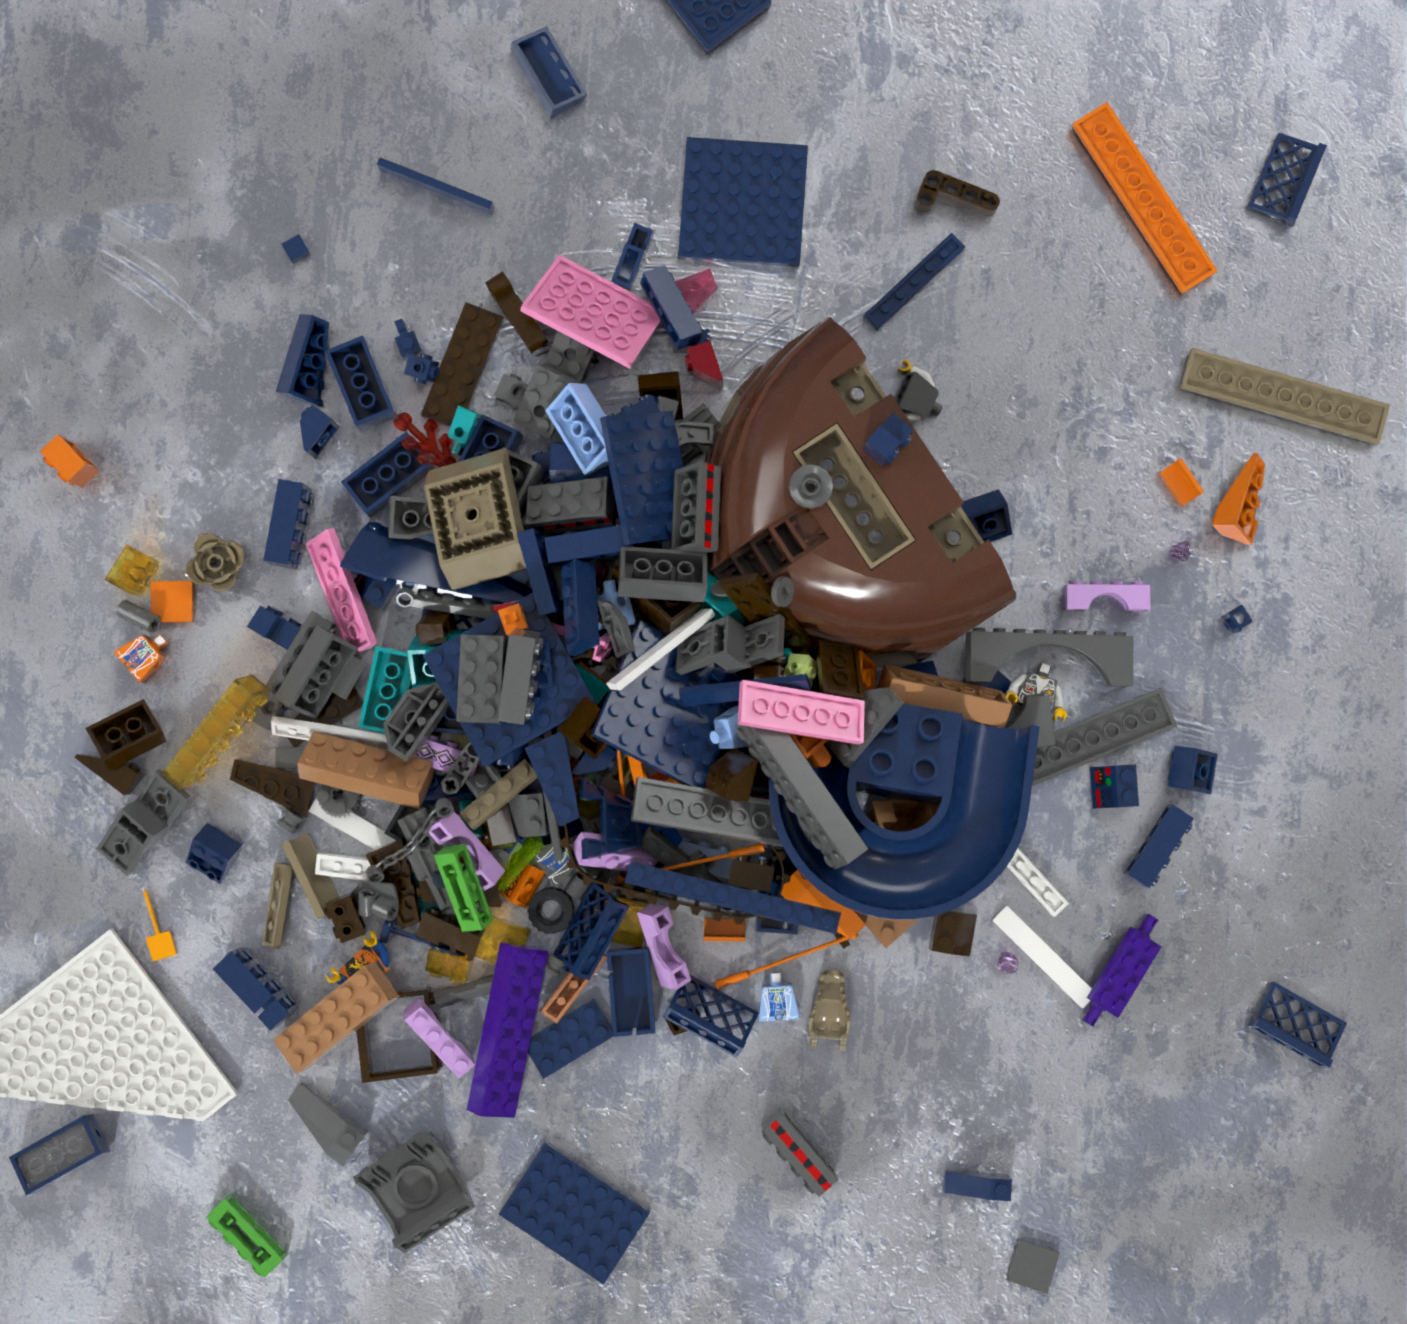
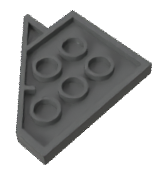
(879, 708)

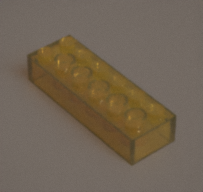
(216, 732)

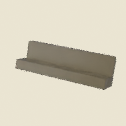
(317, 888)

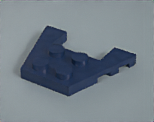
(617, 829)

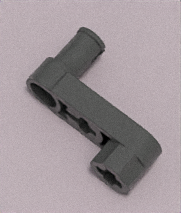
(457, 773)

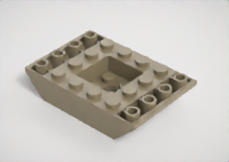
(489, 543)

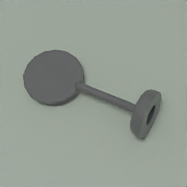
(781, 592)

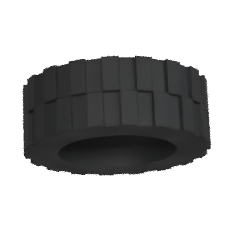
(536, 917)

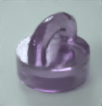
(1179, 552)
(1007, 963)

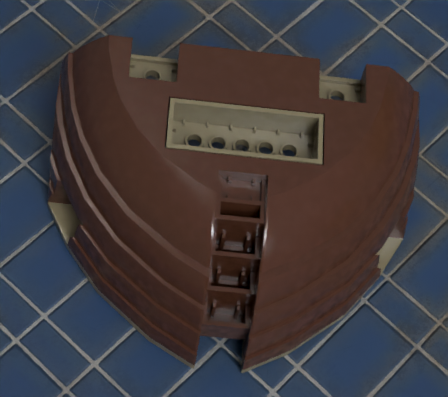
(885, 597)

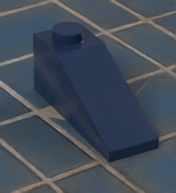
(979, 1185)

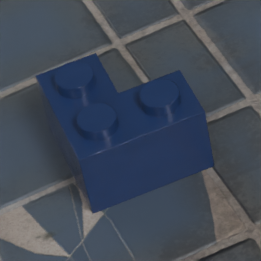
(887, 439)
(271, 625)

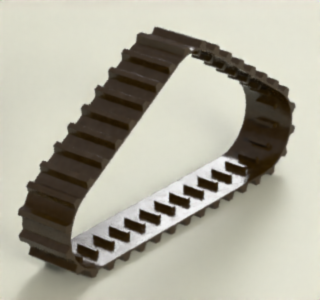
(695, 908)

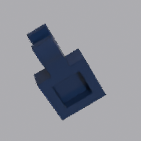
(407, 341)

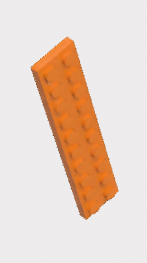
(1144, 198)

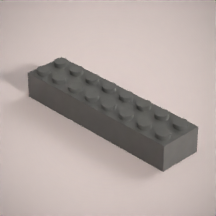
(804, 794)

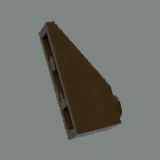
(122, 778)

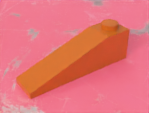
(804, 892)

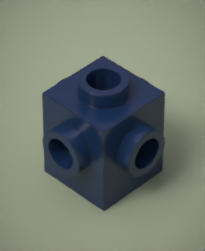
(422, 368)

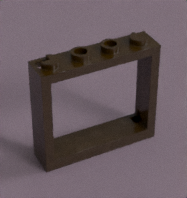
(365, 1049)

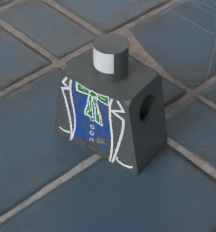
(555, 870)

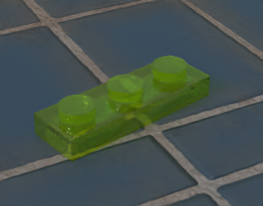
(520, 860)

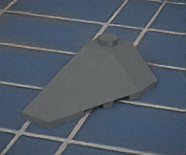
(408, 517)
(330, 1127)

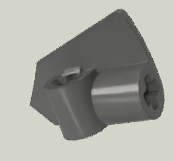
(578, 889)
(377, 900)

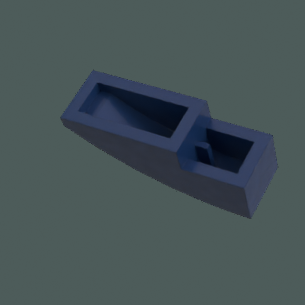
(633, 255)

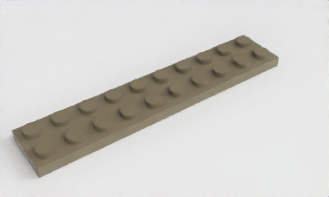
(1284, 396)

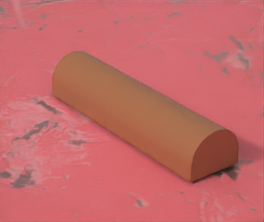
(566, 994)

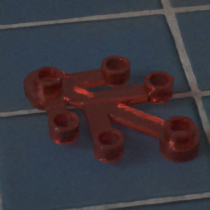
(427, 444)

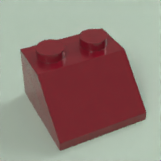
(704, 365)

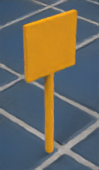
(161, 944)

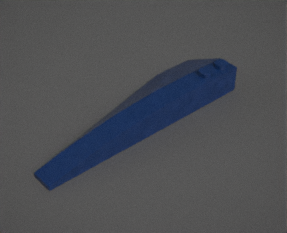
(418, 563)

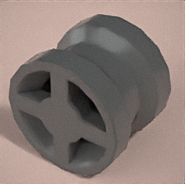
(290, 820)
(553, 965)

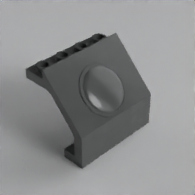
(416, 1190)

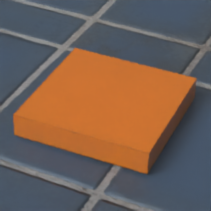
(173, 600)

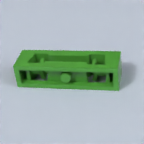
(463, 888)
(262, 1261)

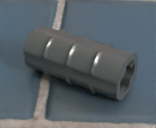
(138, 616)

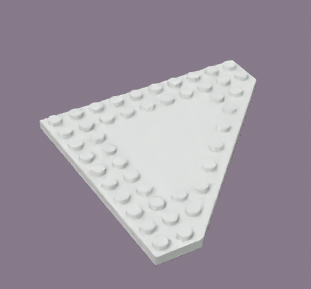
(107, 1041)

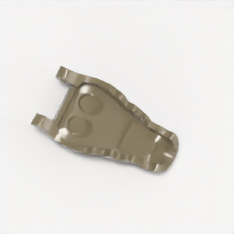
(830, 1012)

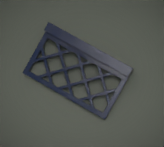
(1305, 179)
(599, 934)
(704, 1026)
(1293, 1042)

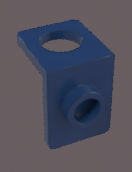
(1231, 623)

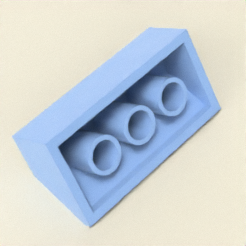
(578, 423)

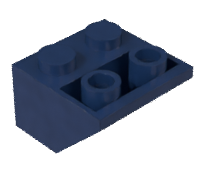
(213, 853)

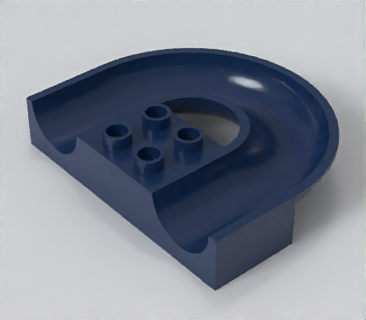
(930, 757)

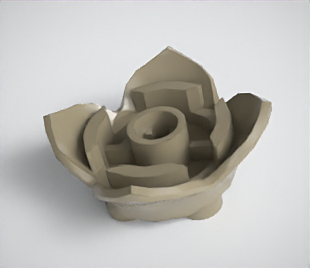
(208, 549)

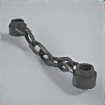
(375, 873)

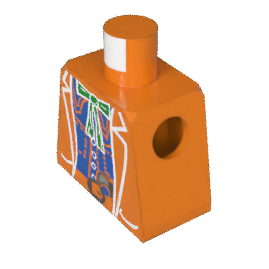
(142, 656)

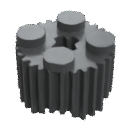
(337, 807)

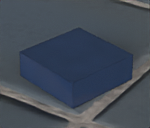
(295, 248)

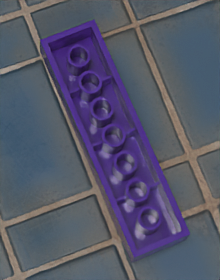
(507, 1030)

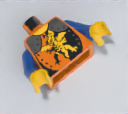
(372, 952)

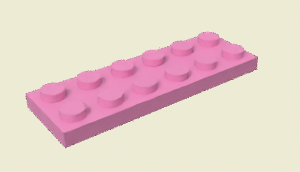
(340, 591)
(801, 712)

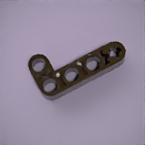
(957, 198)
(510, 304)

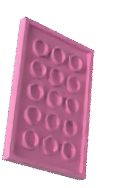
(592, 311)

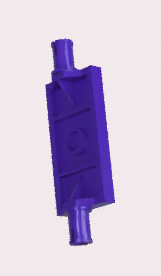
(1123, 971)

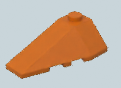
(1237, 510)

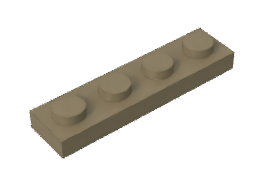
(499, 794)
(277, 905)

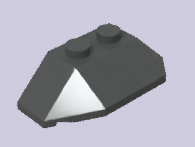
(414, 719)

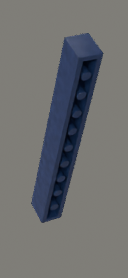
(733, 898)

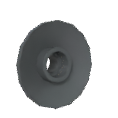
(818, 478)

